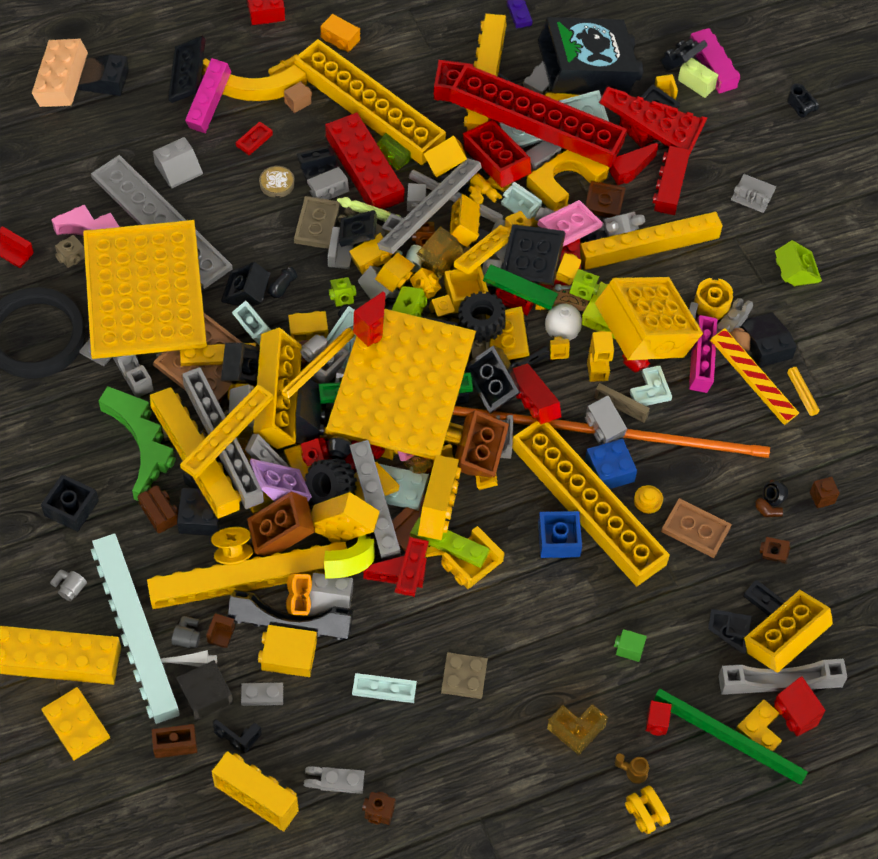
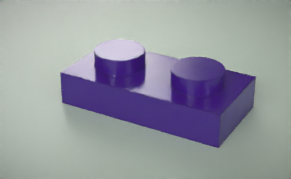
(519, 13)

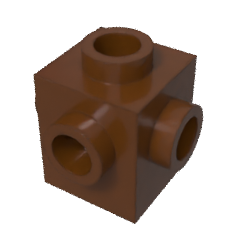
(424, 233)
(379, 808)

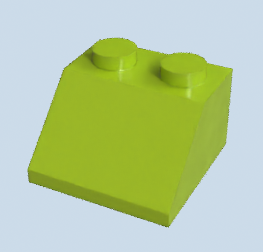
(797, 264)

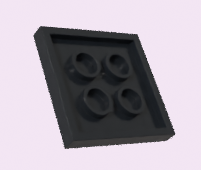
(534, 253)

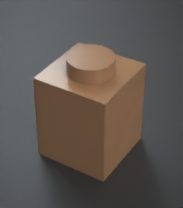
(297, 97)

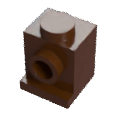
(782, 545)

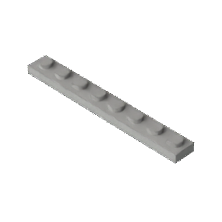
(429, 206)

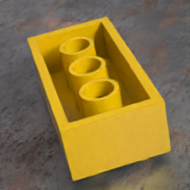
(439, 497)
(788, 631)
(255, 790)

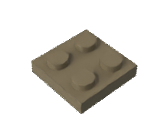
(464, 675)

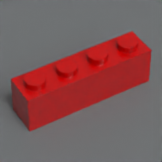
(672, 180)
(536, 395)

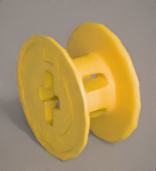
(232, 545)

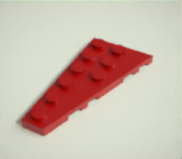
(655, 118)

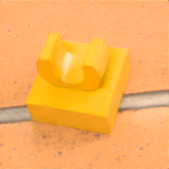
(559, 348)

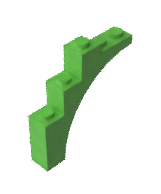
(135, 416)

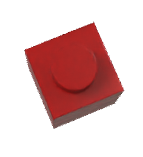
(658, 718)

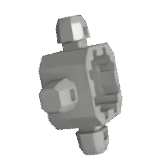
(622, 223)

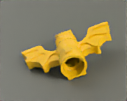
(481, 186)

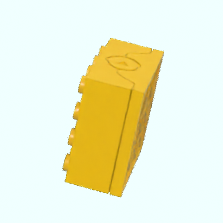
(648, 318)

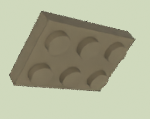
(316, 222)

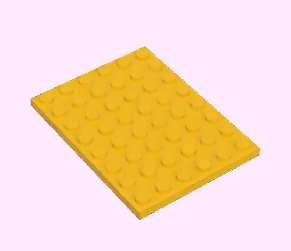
(144, 289)
(403, 386)

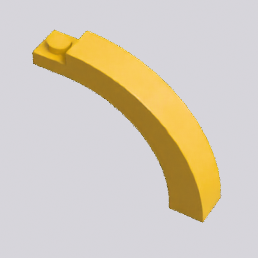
(261, 88)

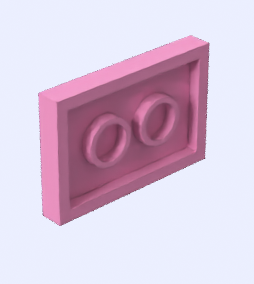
(574, 220)

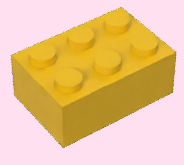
(344, 518)

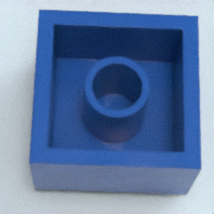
(612, 463)
(559, 534)

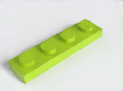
(456, 546)

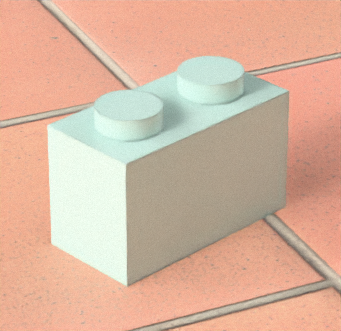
(251, 321)

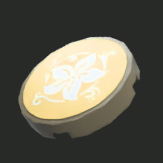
(276, 181)

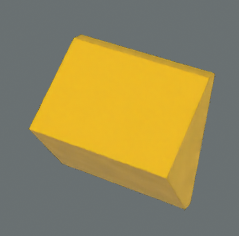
(445, 156)

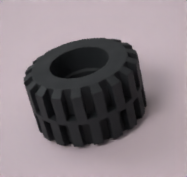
(483, 304)
(329, 470)

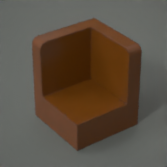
(220, 631)

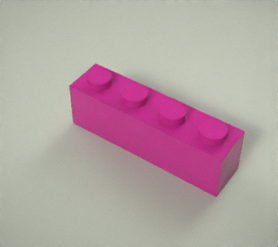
(716, 60)
(208, 95)
(703, 356)

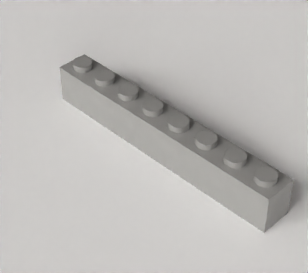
(233, 455)

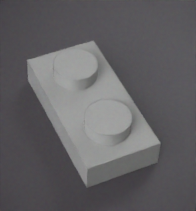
(261, 694)

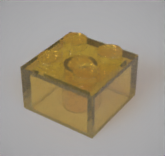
(440, 252)

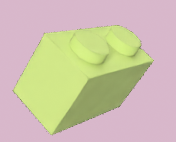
(698, 77)

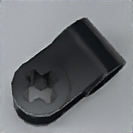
(801, 100)

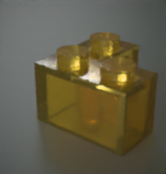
(575, 731)

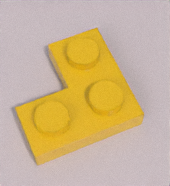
(756, 725)

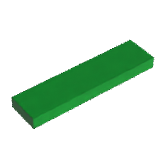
(520, 287)

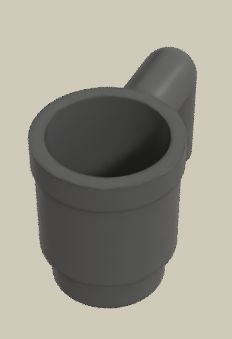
(186, 636)

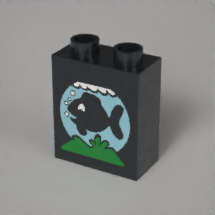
(588, 55)

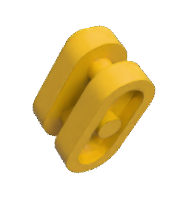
(636, 806)

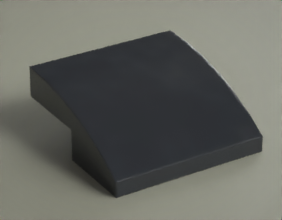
(317, 161)

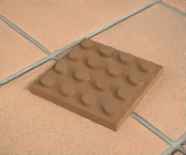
(170, 363)

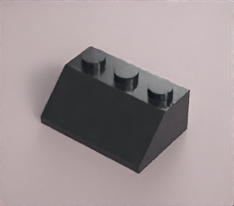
(309, 413)

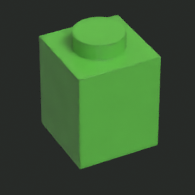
(630, 645)

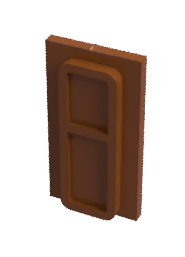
(404, 523)

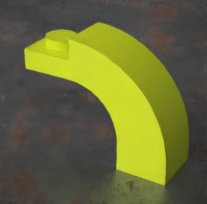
(351, 560)

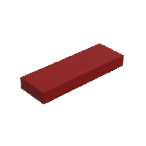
(411, 566)

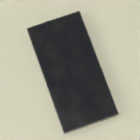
(186, 69)

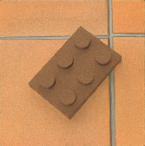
(696, 528)

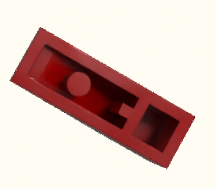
(629, 165)
(389, 571)

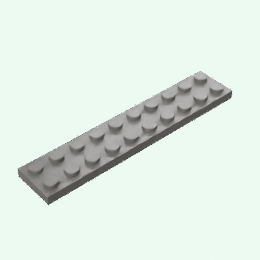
(149, 207)

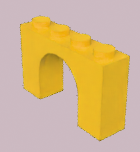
(549, 191)

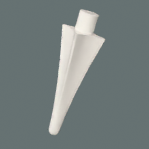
(195, 659)

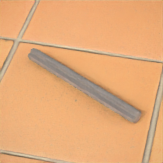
(432, 184)

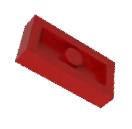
(254, 138)

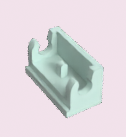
(520, 199)

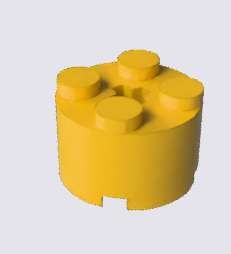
(713, 298)

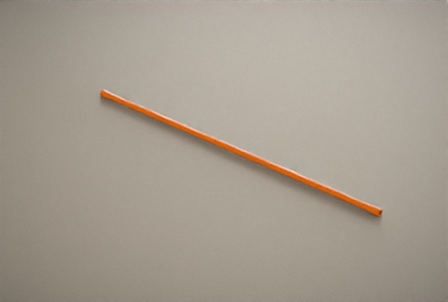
(753, 450)

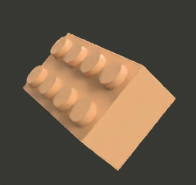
(60, 72)

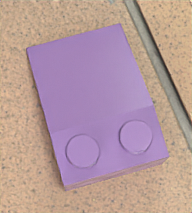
(279, 479)

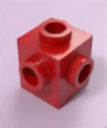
(314, 451)

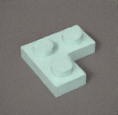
(655, 390)

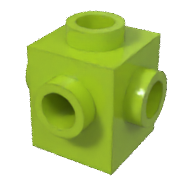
(584, 285)
(342, 291)

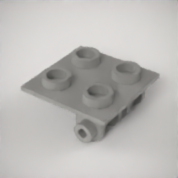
(753, 193)

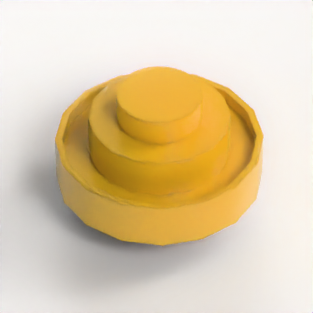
(648, 499)

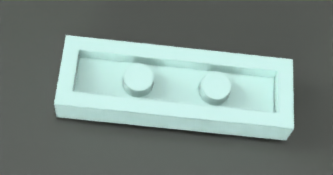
(384, 688)

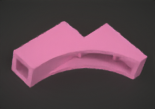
(80, 220)

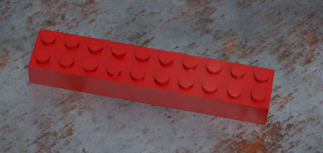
(538, 115)

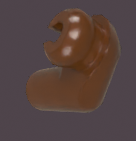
(766, 509)

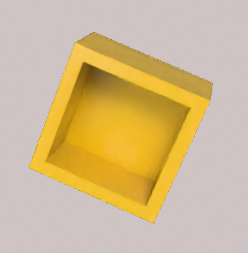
(460, 285)

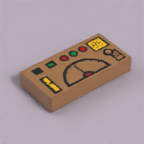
(565, 297)

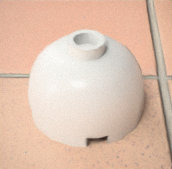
(563, 321)

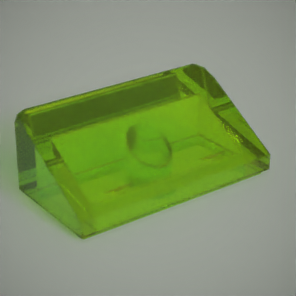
(393, 151)

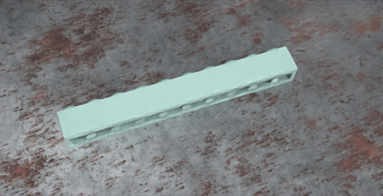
(135, 628)

